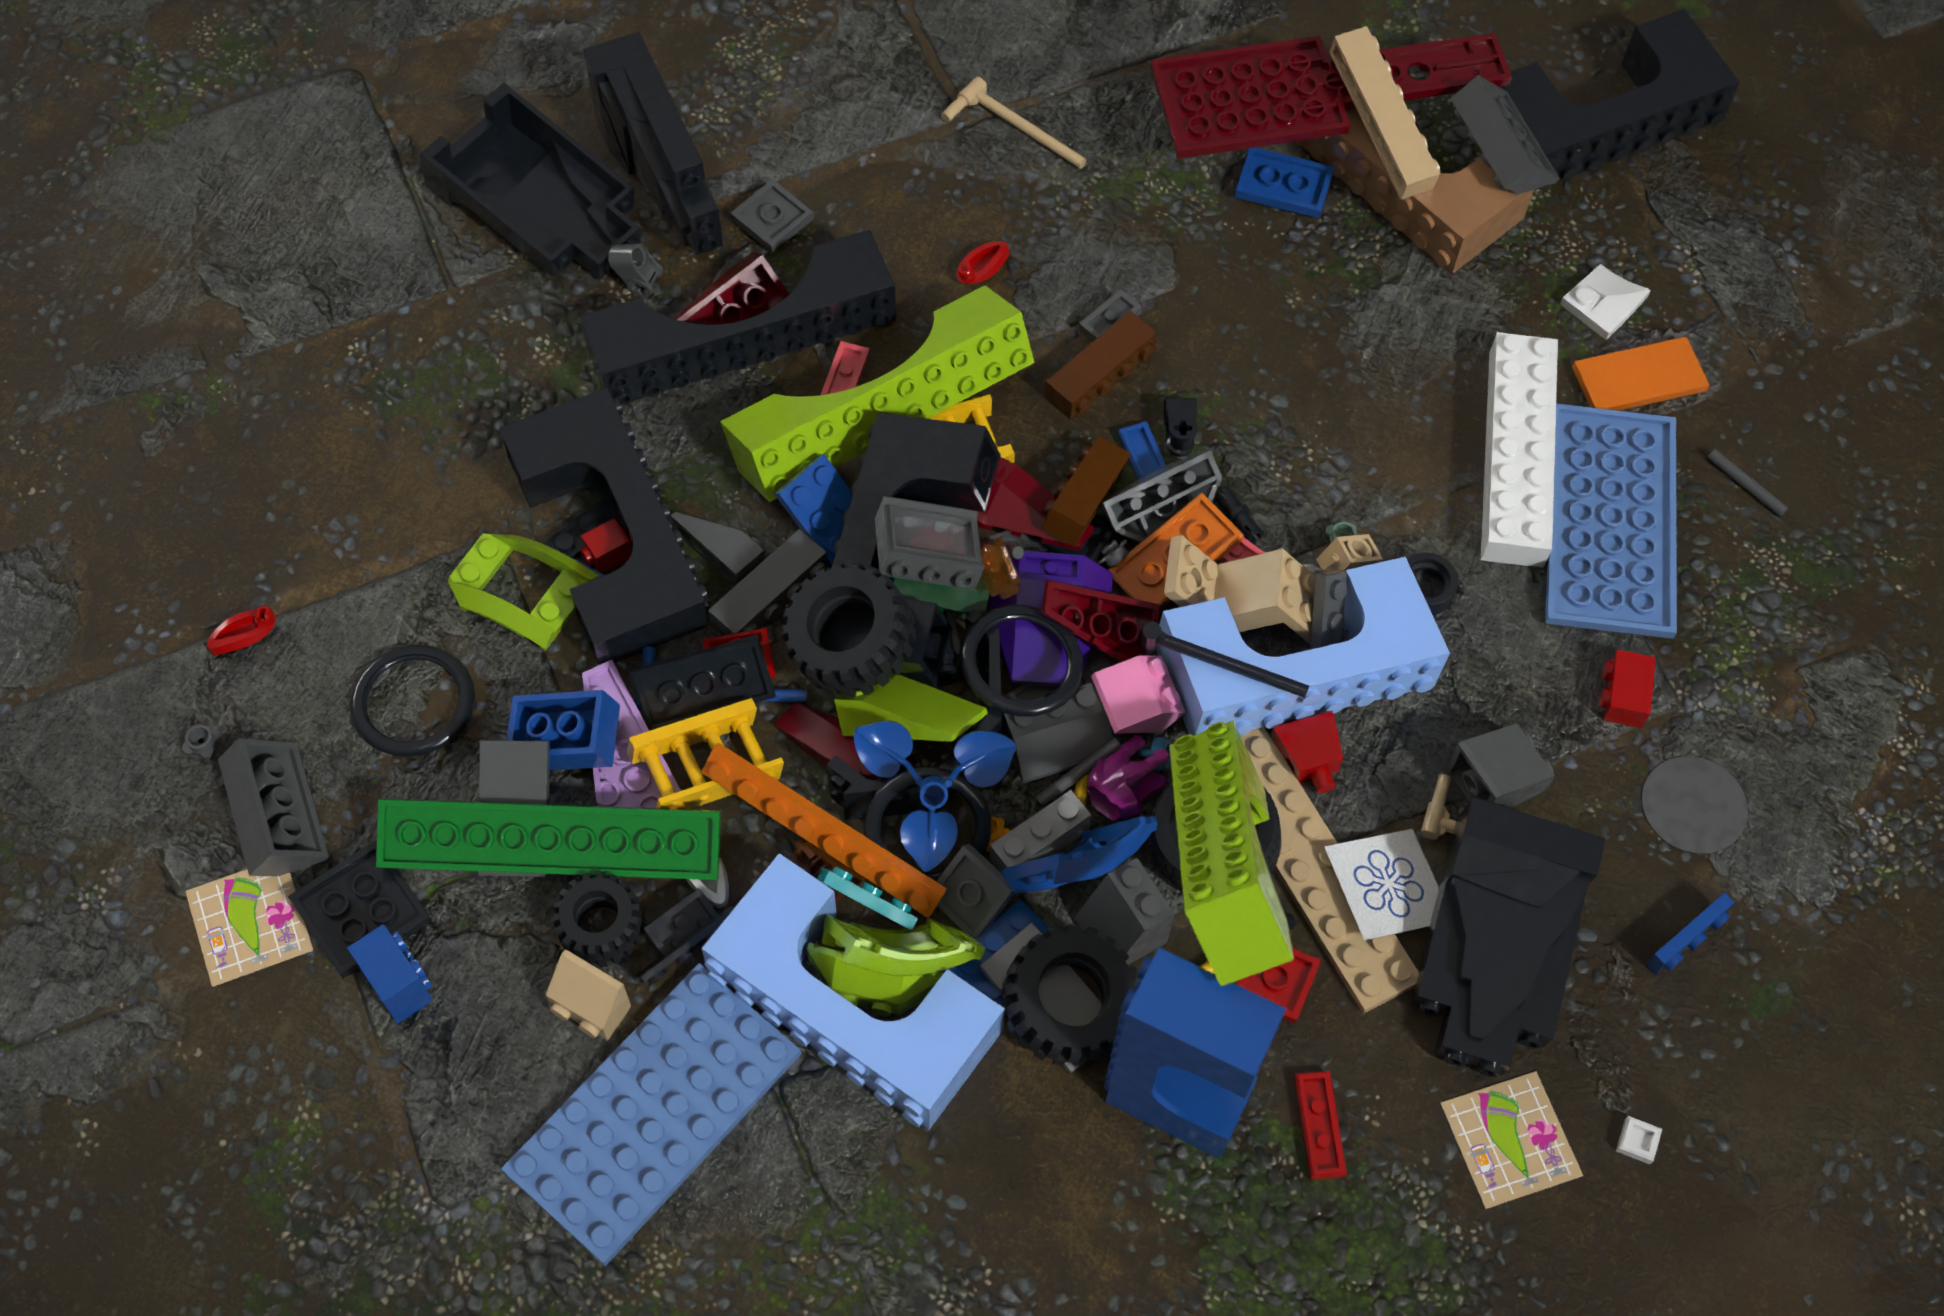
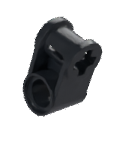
(1181, 425)

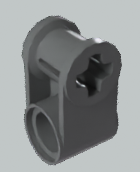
(635, 267)

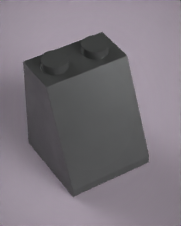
(1500, 767)
(1128, 911)

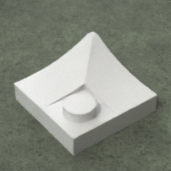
(1604, 300)

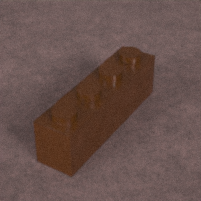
(1100, 365)
(1086, 489)

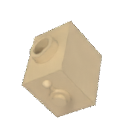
(1349, 553)

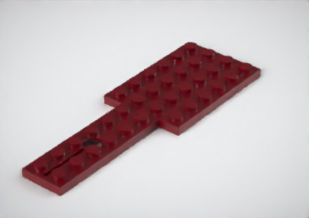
(1295, 91)

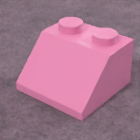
(1138, 695)

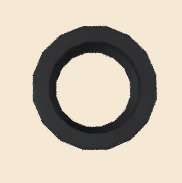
(1444, 570)

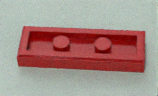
(1320, 1125)

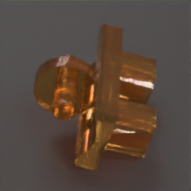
(999, 570)

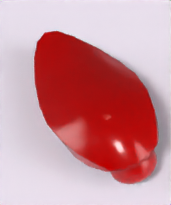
(983, 262)
(241, 630)

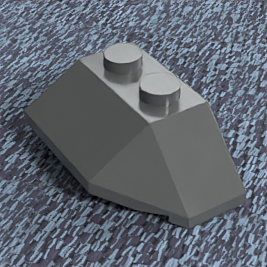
(1155, 498)

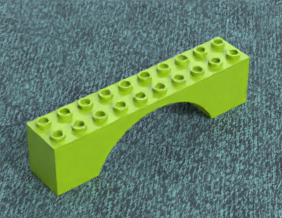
(967, 351)
(1221, 859)

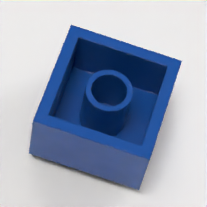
(392, 972)

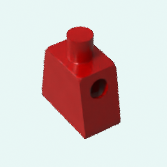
(1311, 749)

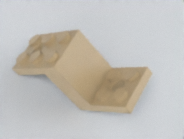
(1257, 588)

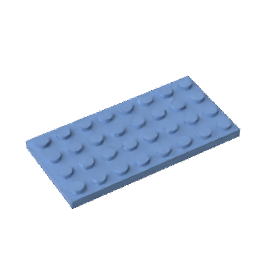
(1613, 522)
(651, 1114)

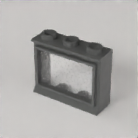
(928, 543)

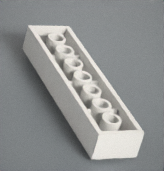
(1520, 450)

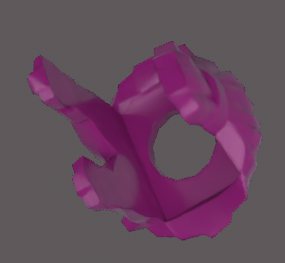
(1112, 778)

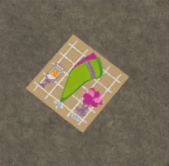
(246, 924)
(1511, 1139)

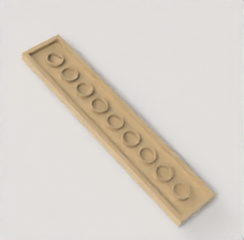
(1369, 968)

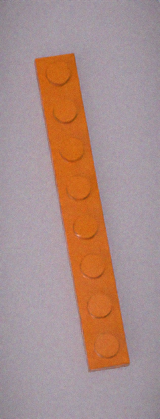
(823, 830)

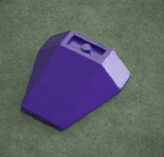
(1029, 649)

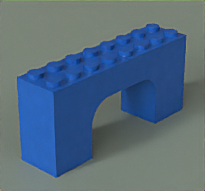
(1189, 1051)

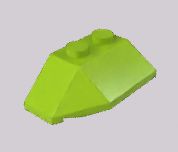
(866, 988)

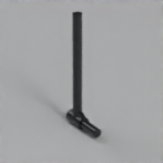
(1153, 637)

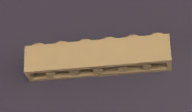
(1384, 112)

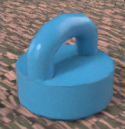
(1158, 743)

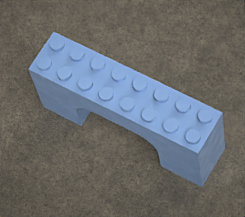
(1388, 653)
(906, 1061)

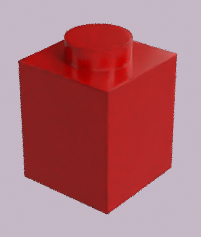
(606, 546)

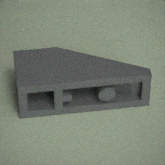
(721, 546)

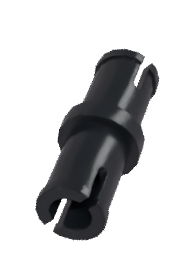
(1238, 514)

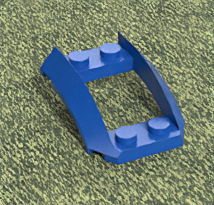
(1092, 857)

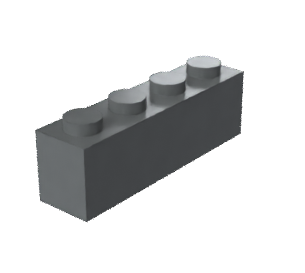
(768, 586)

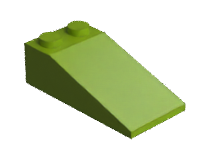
(918, 707)

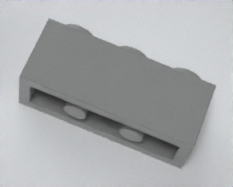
(1042, 833)

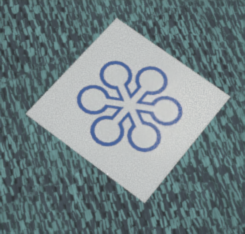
(1386, 882)

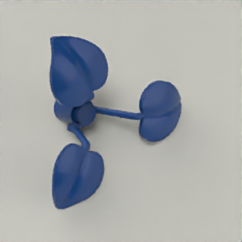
(925, 834)

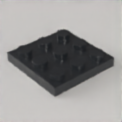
(354, 902)

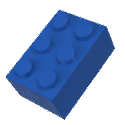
(576, 724)

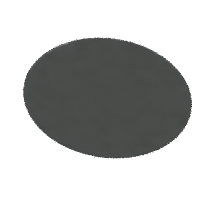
(1694, 804)

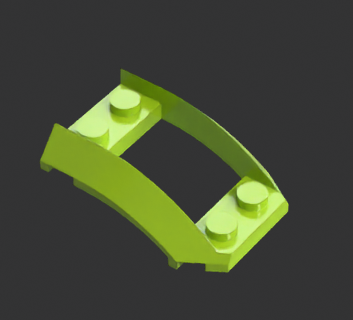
(551, 611)
(901, 950)

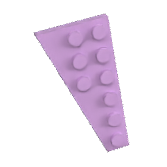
(624, 782)

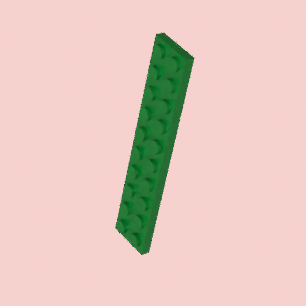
(548, 839)

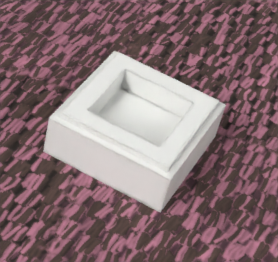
(1639, 1140)

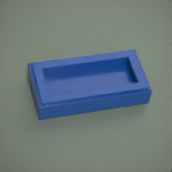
(1144, 450)

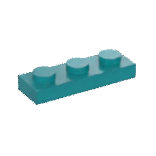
(868, 896)

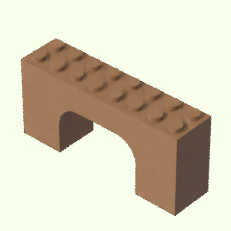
(1449, 222)

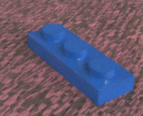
(1691, 935)

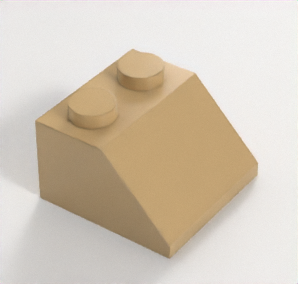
(587, 996)

